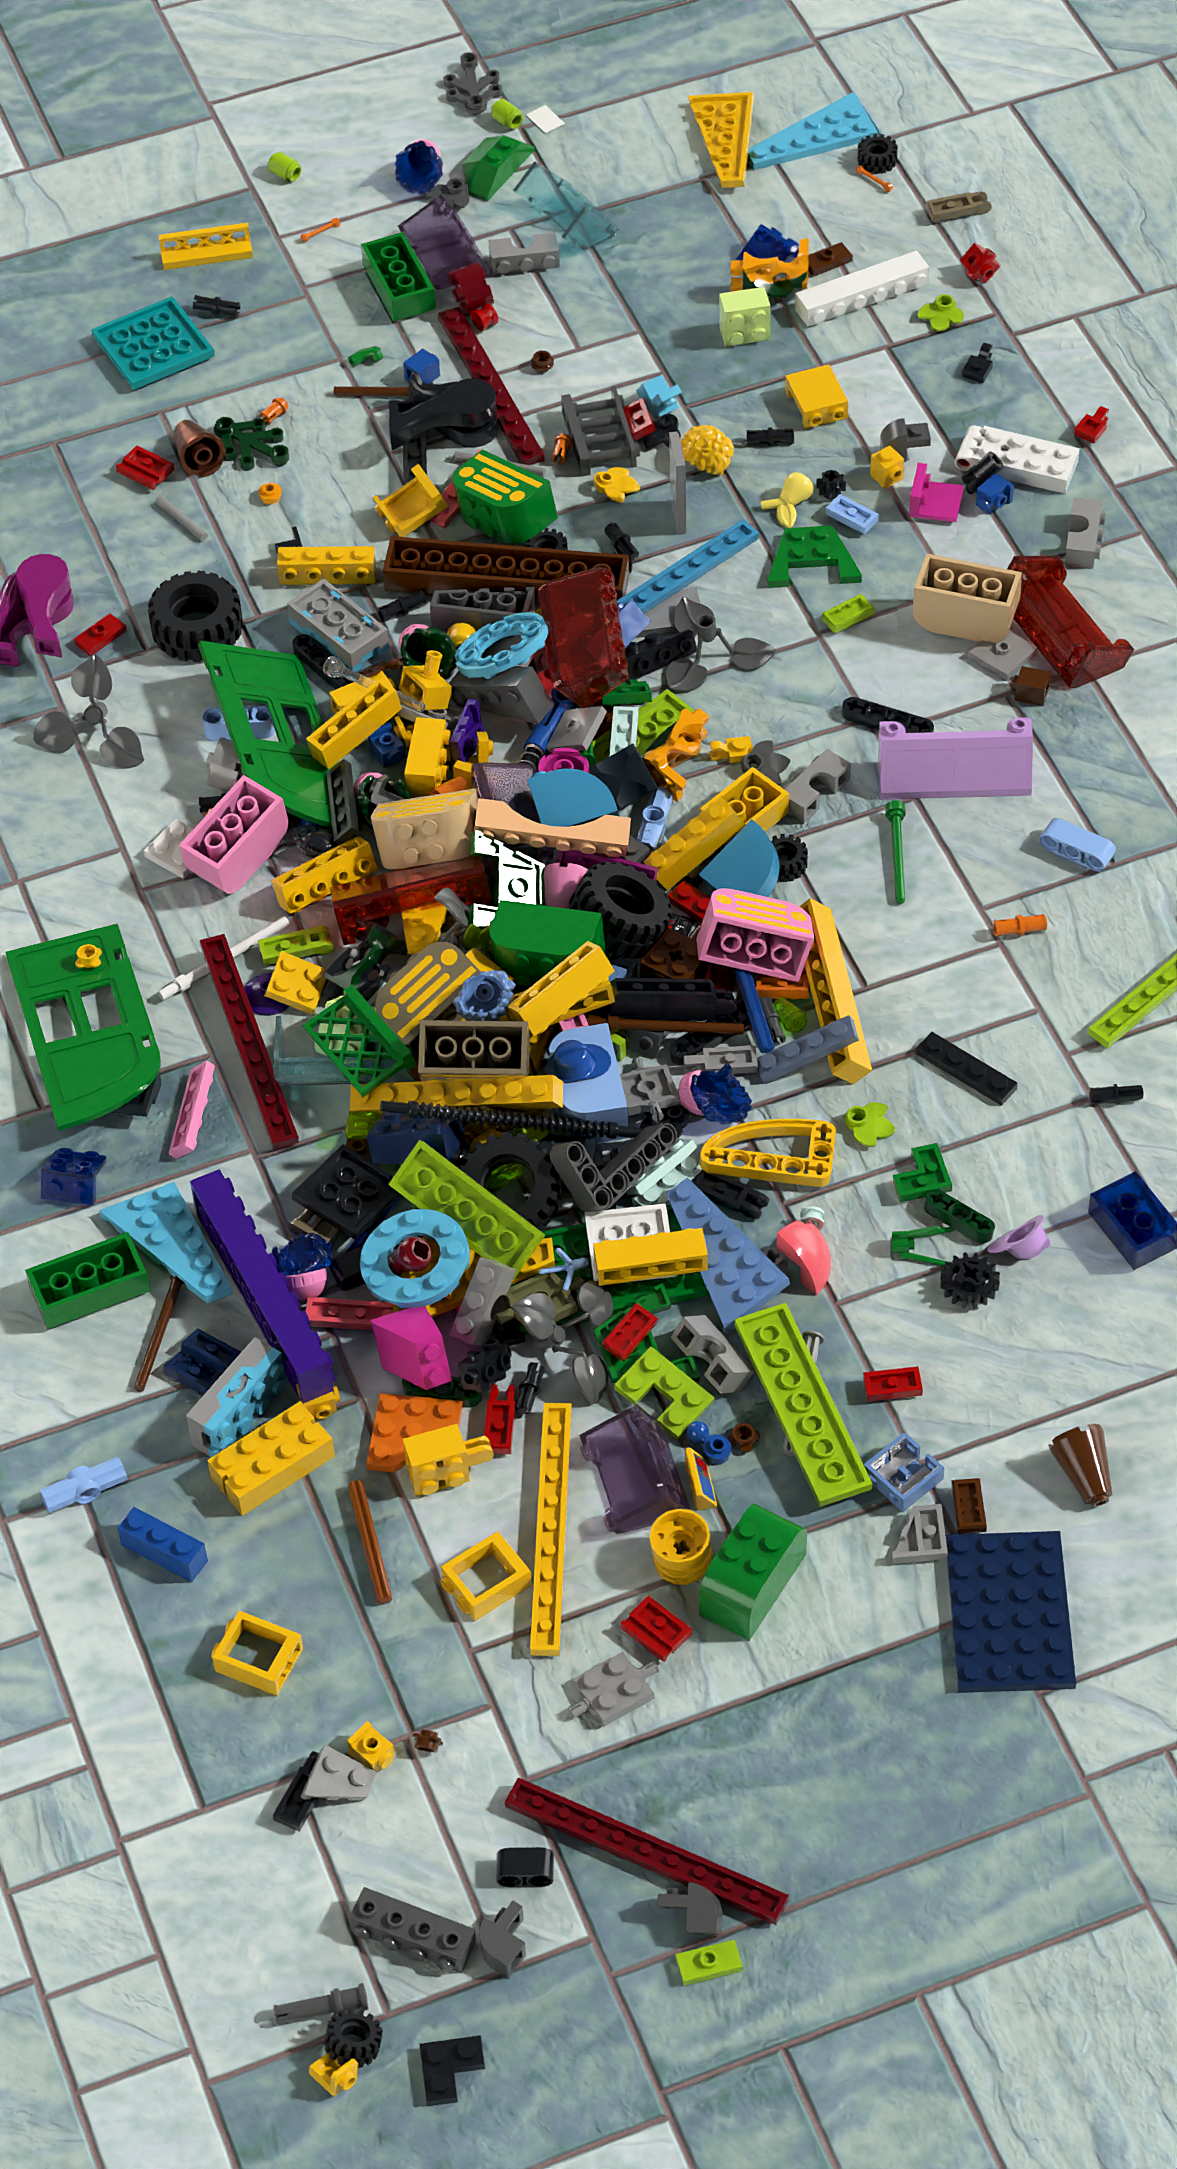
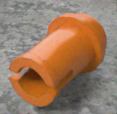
(278, 407)
(562, 444)

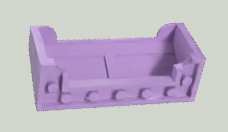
(955, 762)

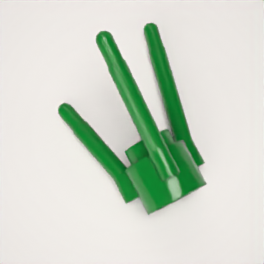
(904, 1241)

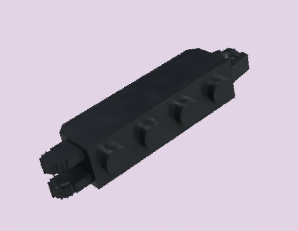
(668, 999)

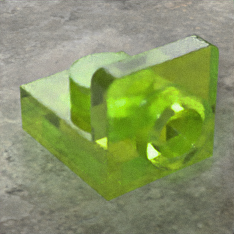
(360, 1124)

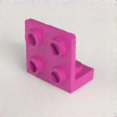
(934, 499)

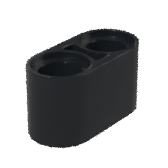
(525, 1867)

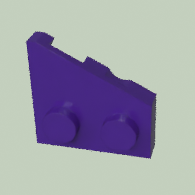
(464, 736)

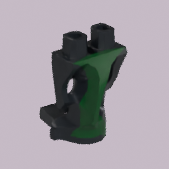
(382, 944)

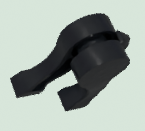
(457, 410)

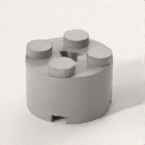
(224, 766)

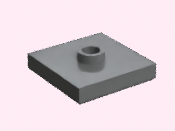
(1005, 656)
(577, 728)

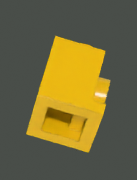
(361, 1749)

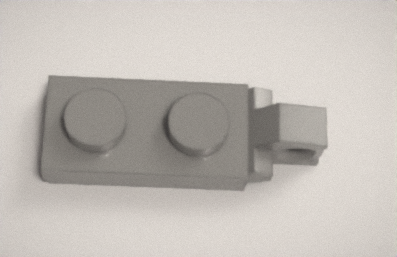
(741, 1058)

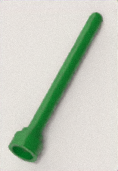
(895, 812)

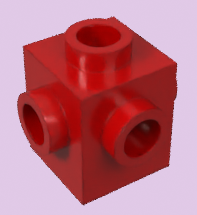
(980, 263)

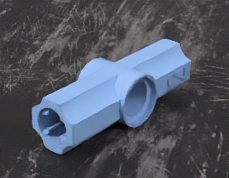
(655, 818)
(83, 1484)

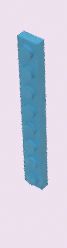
(692, 566)

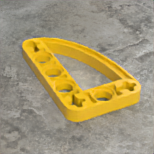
(715, 1150)

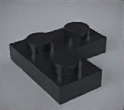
(444, 2059)

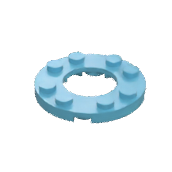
(528, 624)
(422, 1290)

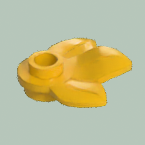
(615, 483)

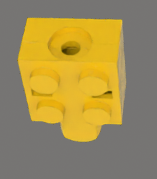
(442, 1458)

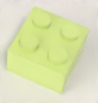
(744, 316)

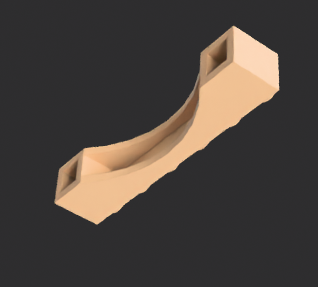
(605, 835)

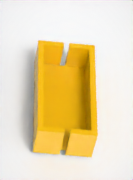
(271, 1458)

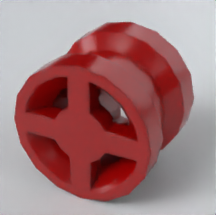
(484, 317)

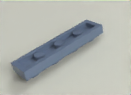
(807, 1049)

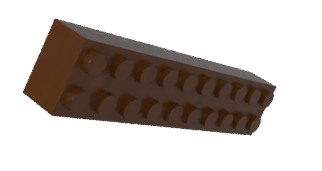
(457, 565)

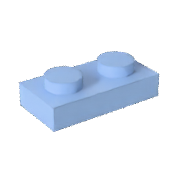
(852, 514)

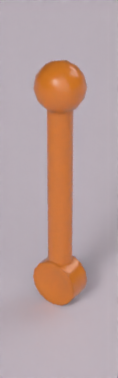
(887, 186)
(335, 222)

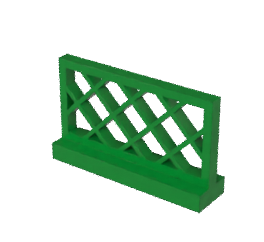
(379, 1032)

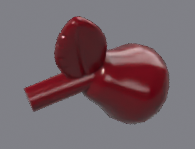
(410, 1256)

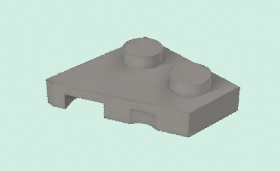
(922, 1536)
(338, 1777)

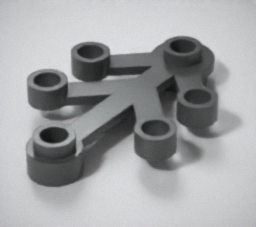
(474, 103)

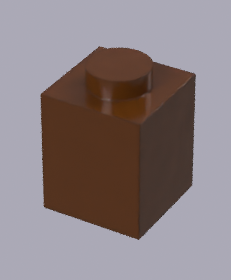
(1031, 685)

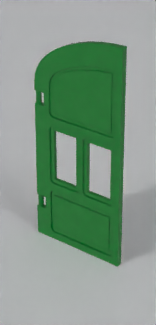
(282, 765)
(95, 1068)

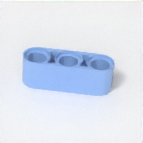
(258, 718)
(1077, 844)

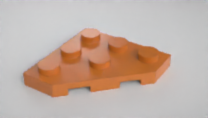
(405, 1417)

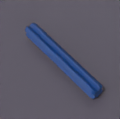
(754, 1010)

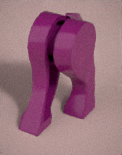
(33, 603)

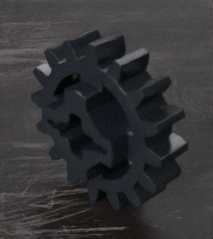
(970, 1280)

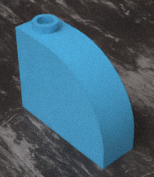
(570, 797)
(745, 863)

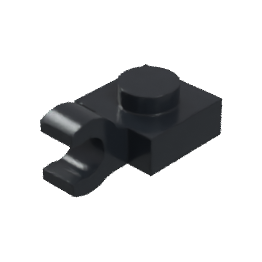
(979, 367)

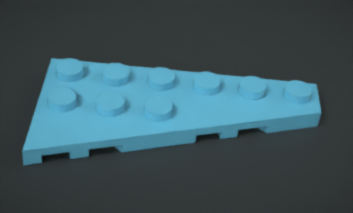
(826, 130)
(171, 1237)

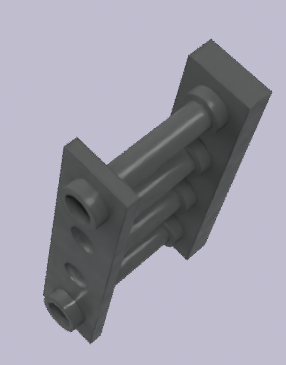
(581, 442)

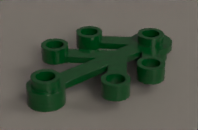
(227, 428)

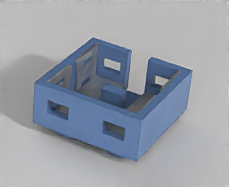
(900, 1476)

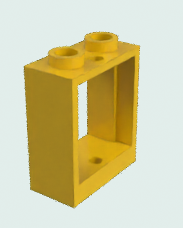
(498, 1547)
(282, 1665)

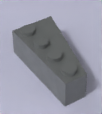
(478, 608)
(510, 693)

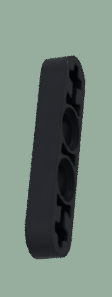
(316, 649)
(888, 713)
(715, 1038)

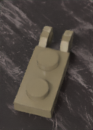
(958, 206)

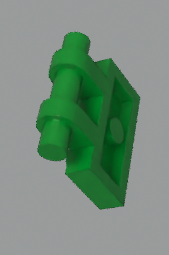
(629, 692)

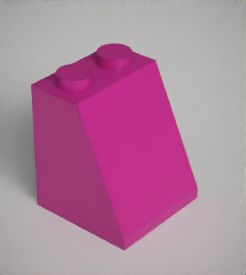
(412, 1347)

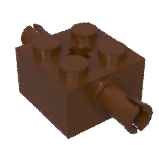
(674, 957)

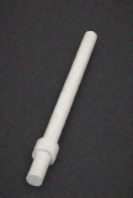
(183, 981)

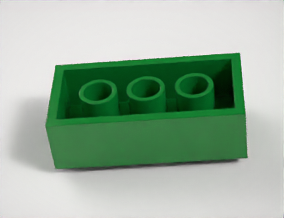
(398, 276)
(87, 1280)

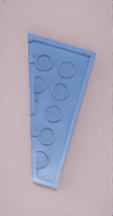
(738, 1272)

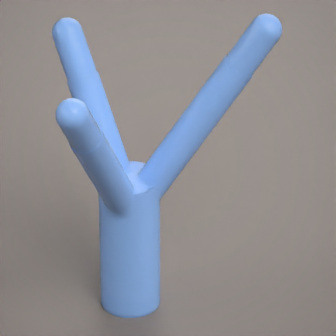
(570, 1266)

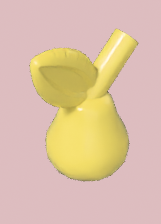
(795, 490)

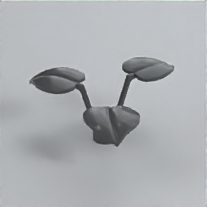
(686, 675)
(55, 733)
(461, 913)
(538, 1314)

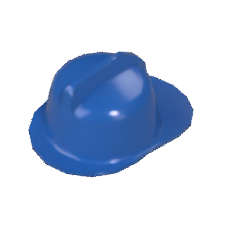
(578, 1061)

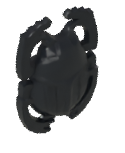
(317, 840)

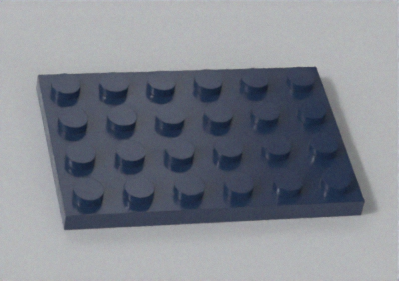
(1010, 1612)

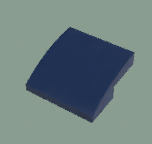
(200, 1361)

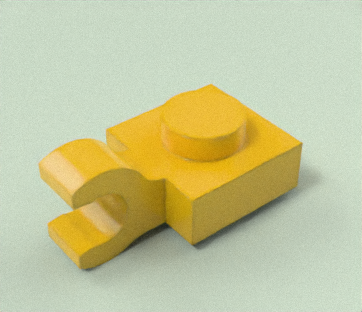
(733, 749)

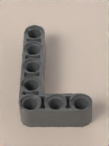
(602, 1189)

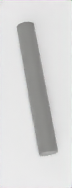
(181, 518)

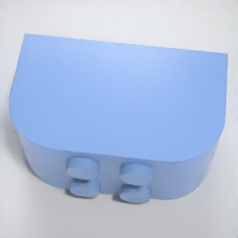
(596, 1097)

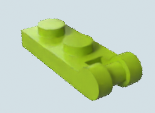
(296, 944)

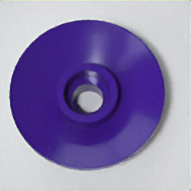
(259, 1003)

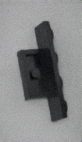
(657, 652)

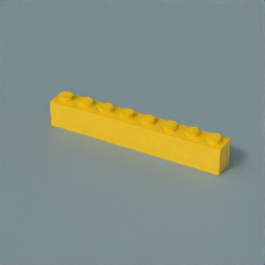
(833, 992)
(511, 1092)

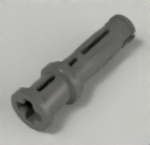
(321, 2005)

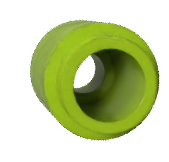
(506, 114)
(284, 166)

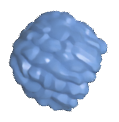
(476, 1005)

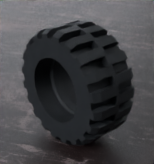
(192, 594)
(630, 907)
(527, 1153)

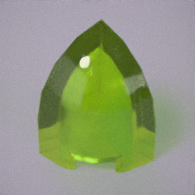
(503, 1176)

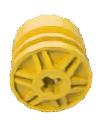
(681, 1546)

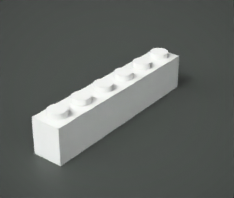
(862, 288)

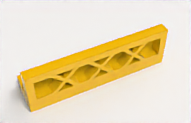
(205, 250)

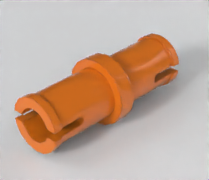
(1019, 925)

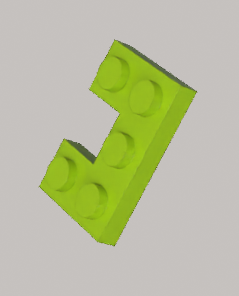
(658, 1372)

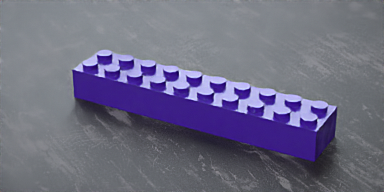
(262, 1285)

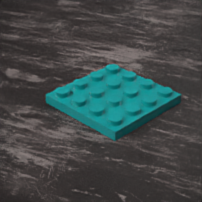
(153, 342)

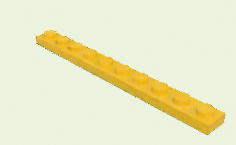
(551, 1530)

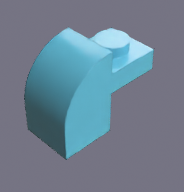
(658, 396)

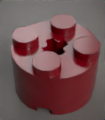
(470, 288)

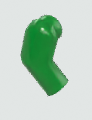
(365, 353)

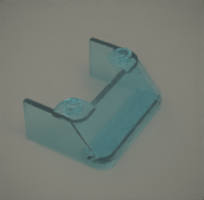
(566, 206)
(313, 1069)

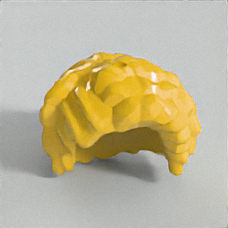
(707, 449)

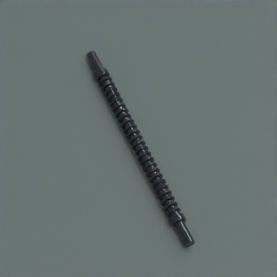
(413, 1109)

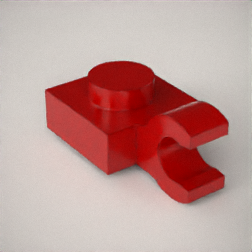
(1092, 427)

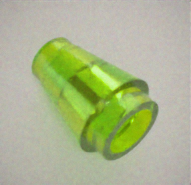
(791, 1016)

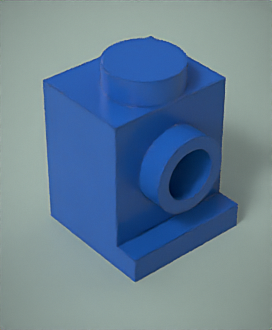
(994, 494)
(386, 746)

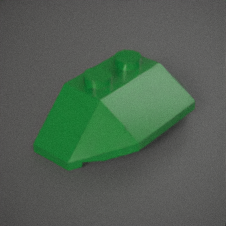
(493, 164)

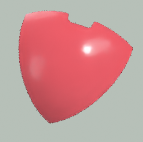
(809, 1251)

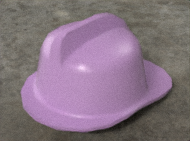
(1023, 1241)

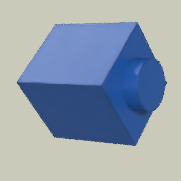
(424, 364)

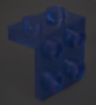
(768, 244)
(71, 1176)

